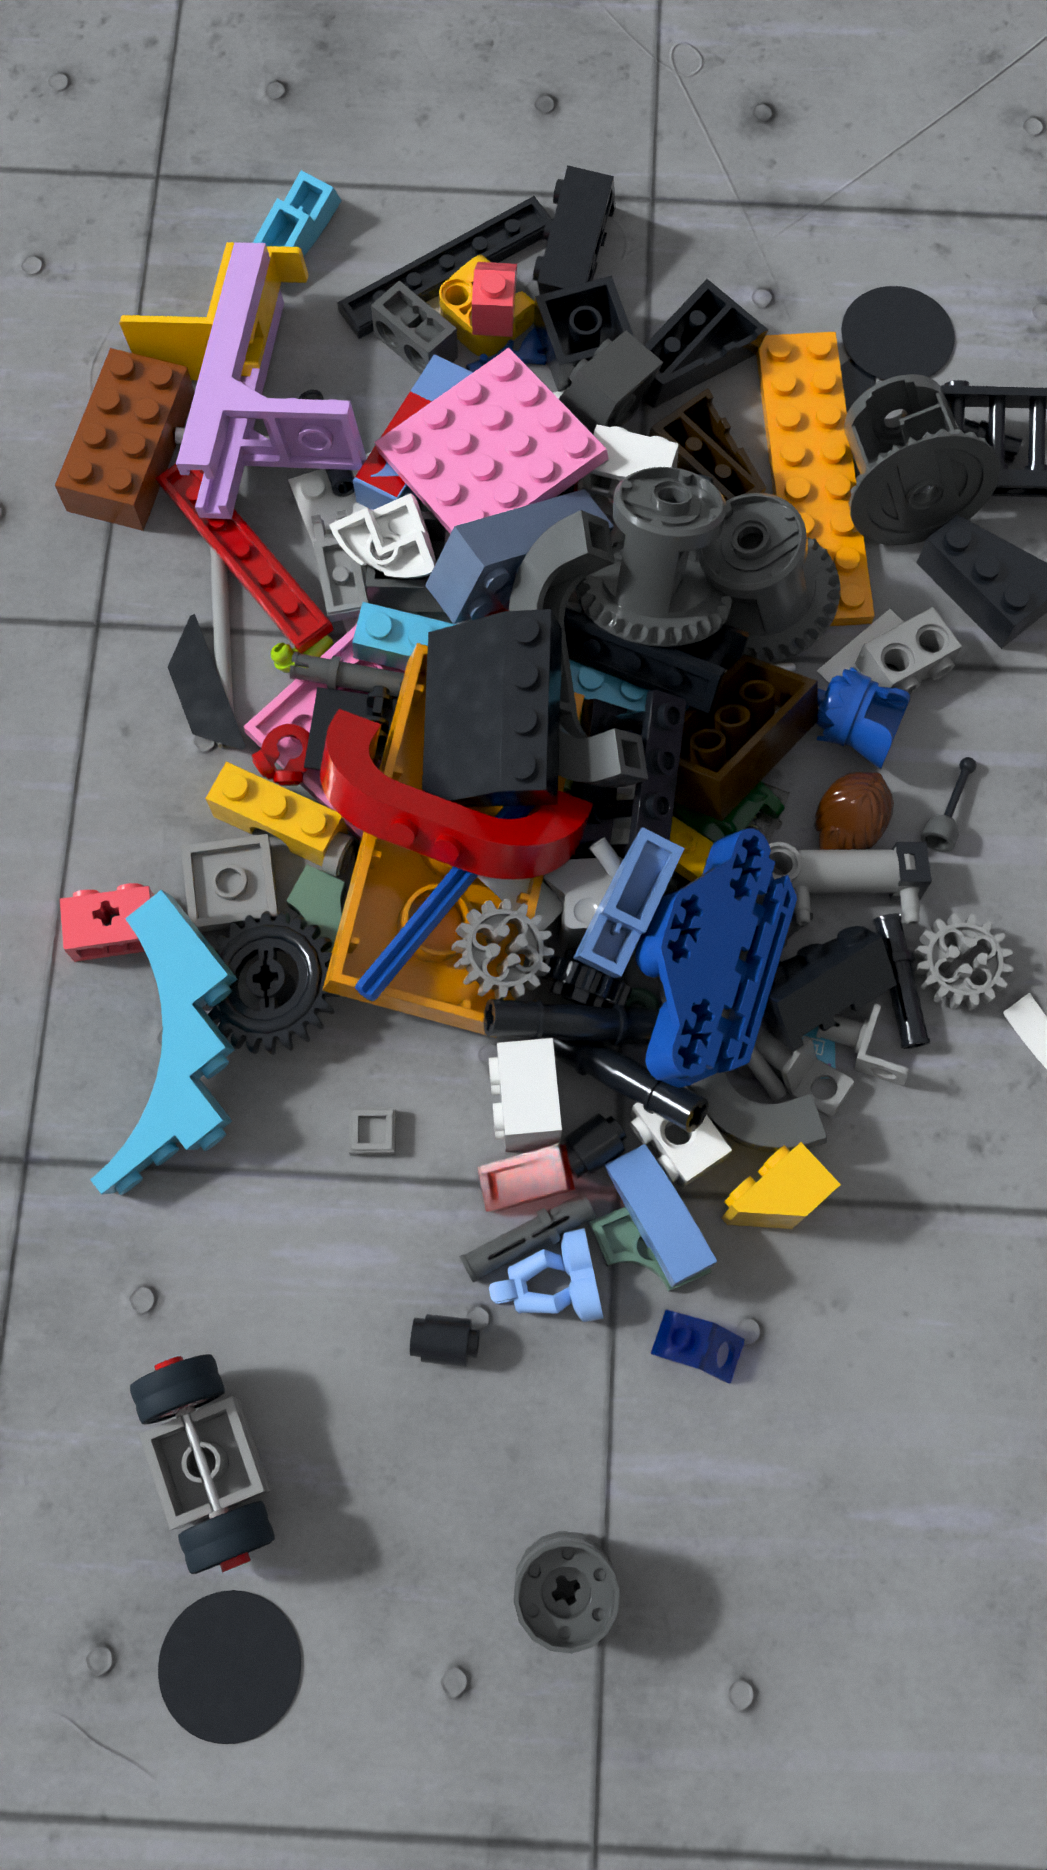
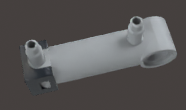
(899, 871)

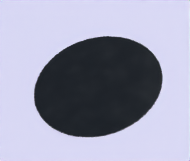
(897, 332)
(229, 1667)

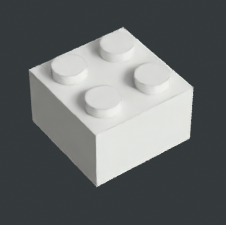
(528, 1092)

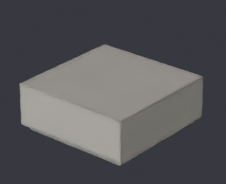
(372, 1131)

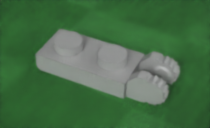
(339, 575)

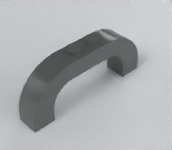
(546, 581)
(757, 1124)

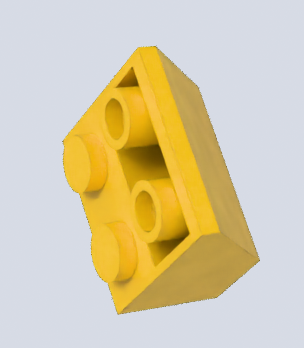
(787, 1192)

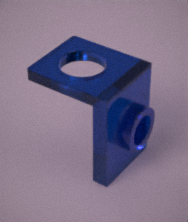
(696, 1344)

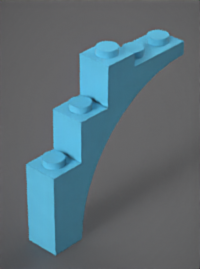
(192, 1046)

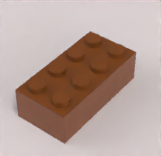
(125, 439)

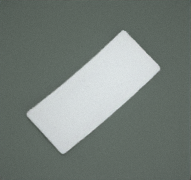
(1030, 1025)

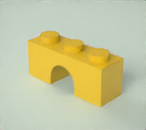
(257, 803)

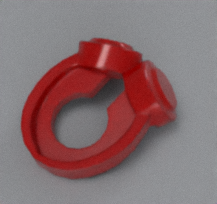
(266, 757)

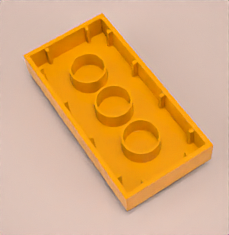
(395, 882)

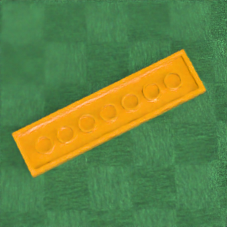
(812, 455)

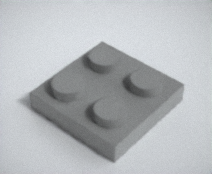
(229, 881)

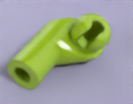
(283, 653)

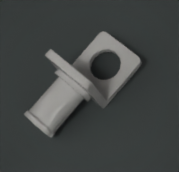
(859, 1036)
(802, 1069)

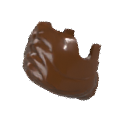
(854, 812)

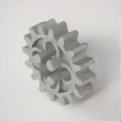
(987, 966)
(511, 974)

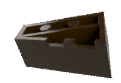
(708, 447)

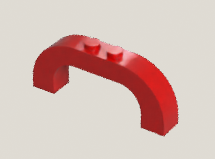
(435, 825)

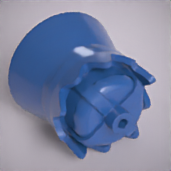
(861, 714)

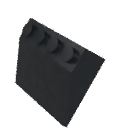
(494, 710)

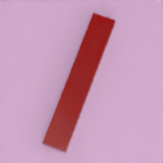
(251, 564)

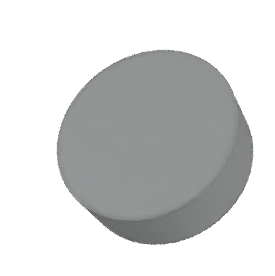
(338, 854)

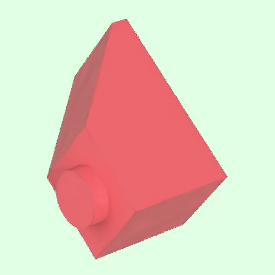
(493, 299)

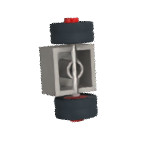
(203, 1463)

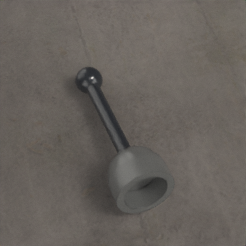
(941, 830)

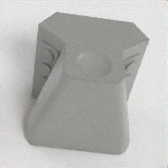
(581, 888)

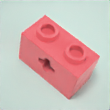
(85, 920)

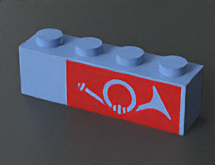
(376, 480)

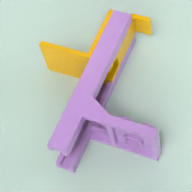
(231, 361)

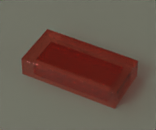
(526, 1178)

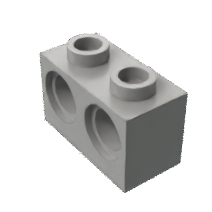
(903, 649)

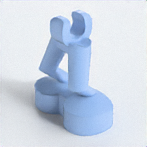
(574, 1261)

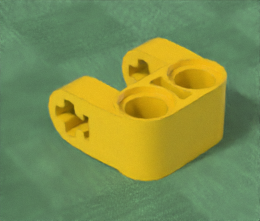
(456, 307)

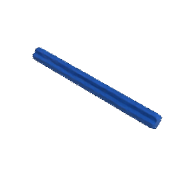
(423, 922)

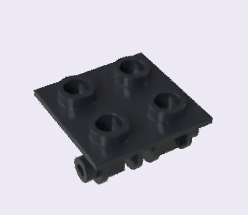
(374, 706)

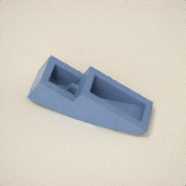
(629, 903)
(660, 1215)

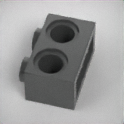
(413, 328)

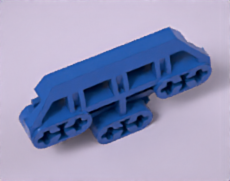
(696, 954)

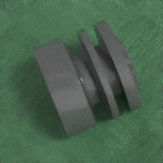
(552, 1618)

